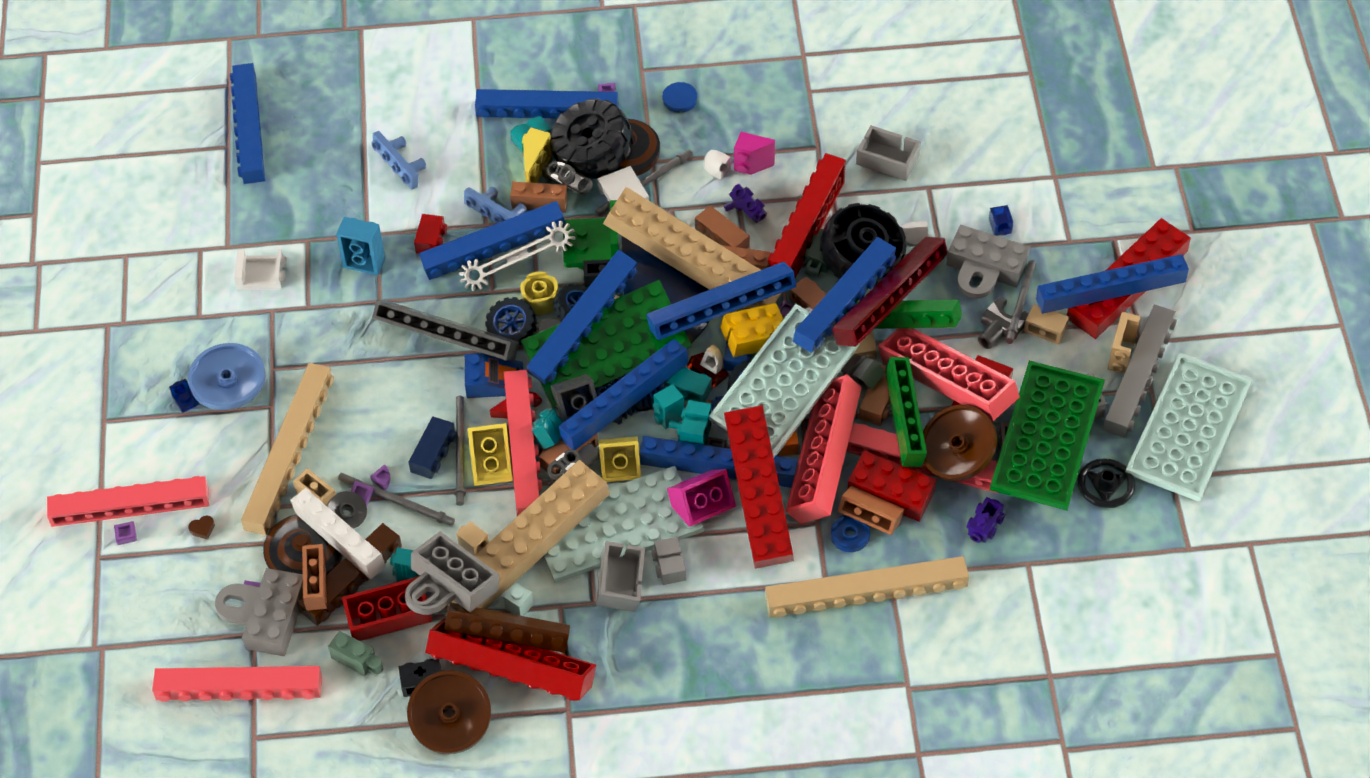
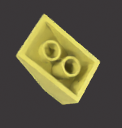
(536, 153)
(490, 454)

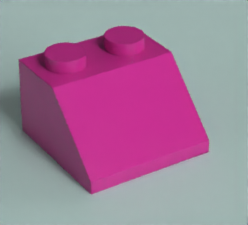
(753, 153)

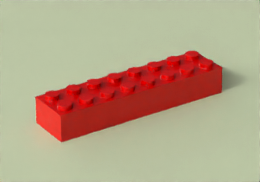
(810, 213)
(1157, 243)
(759, 487)
(514, 661)

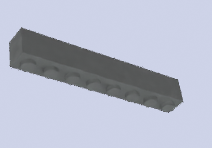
(445, 330)

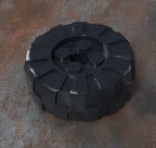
(592, 138)
(853, 231)

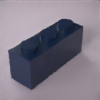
(432, 447)

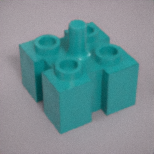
(695, 423)

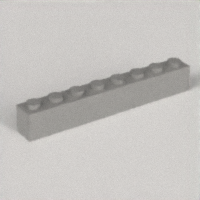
(1139, 371)

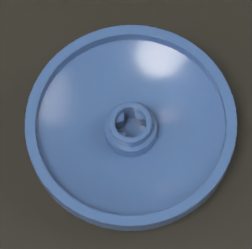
(226, 376)

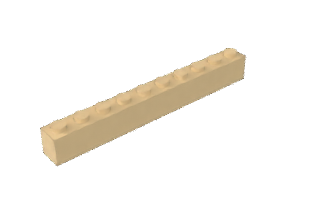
(287, 449)
(866, 587)

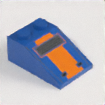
(486, 375)

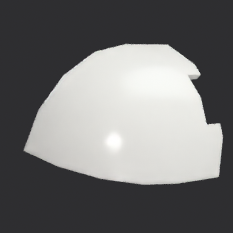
(717, 163)
(915, 231)
(713, 359)

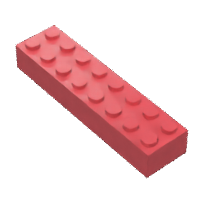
(951, 372)
(824, 451)

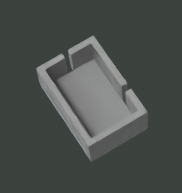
(883, 153)
(620, 577)

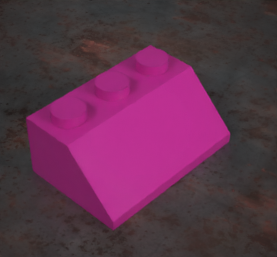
(702, 496)

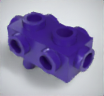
(744, 201)
(982, 525)

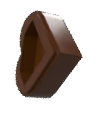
(202, 527)

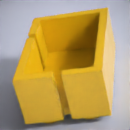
(750, 328)

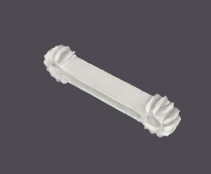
(516, 256)

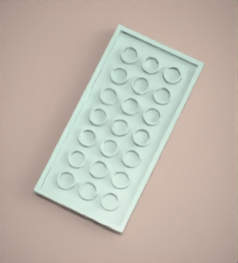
(784, 380)
(1189, 427)
(631, 515)

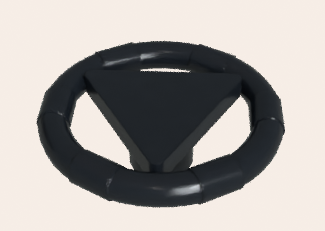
(1105, 483)

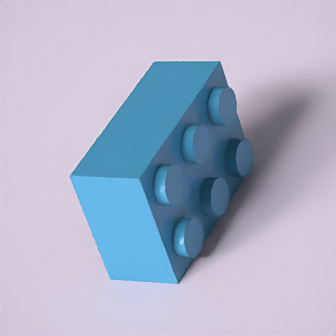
(361, 245)

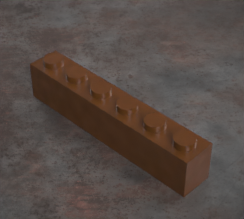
(347, 578)
(508, 627)

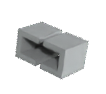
(670, 562)

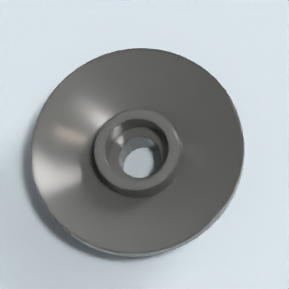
(353, 503)

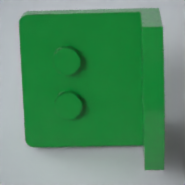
(592, 241)

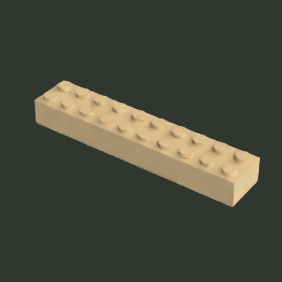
(678, 243)
(542, 526)

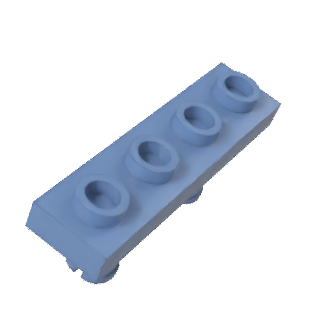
(399, 165)
(484, 205)

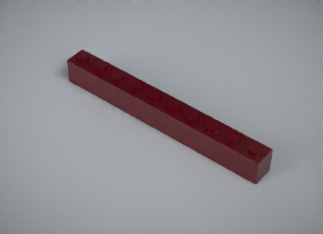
(890, 291)

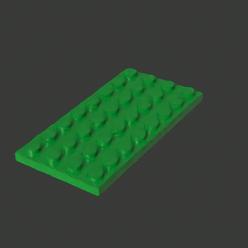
(615, 342)
(1047, 435)

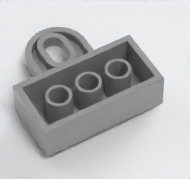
(987, 257)
(450, 575)
(267, 612)

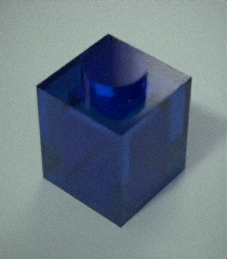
(1001, 220)

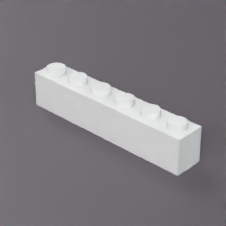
(338, 533)

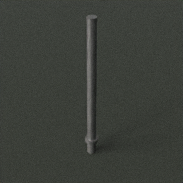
(680, 159)
(1012, 331)
(460, 491)
(439, 516)

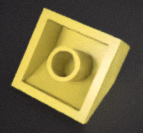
(619, 459)

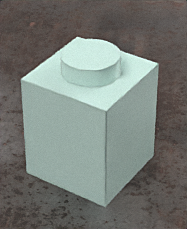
(518, 600)

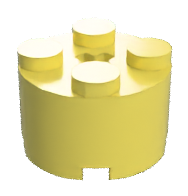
(539, 292)

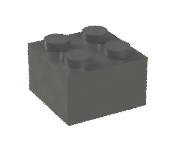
(573, 395)

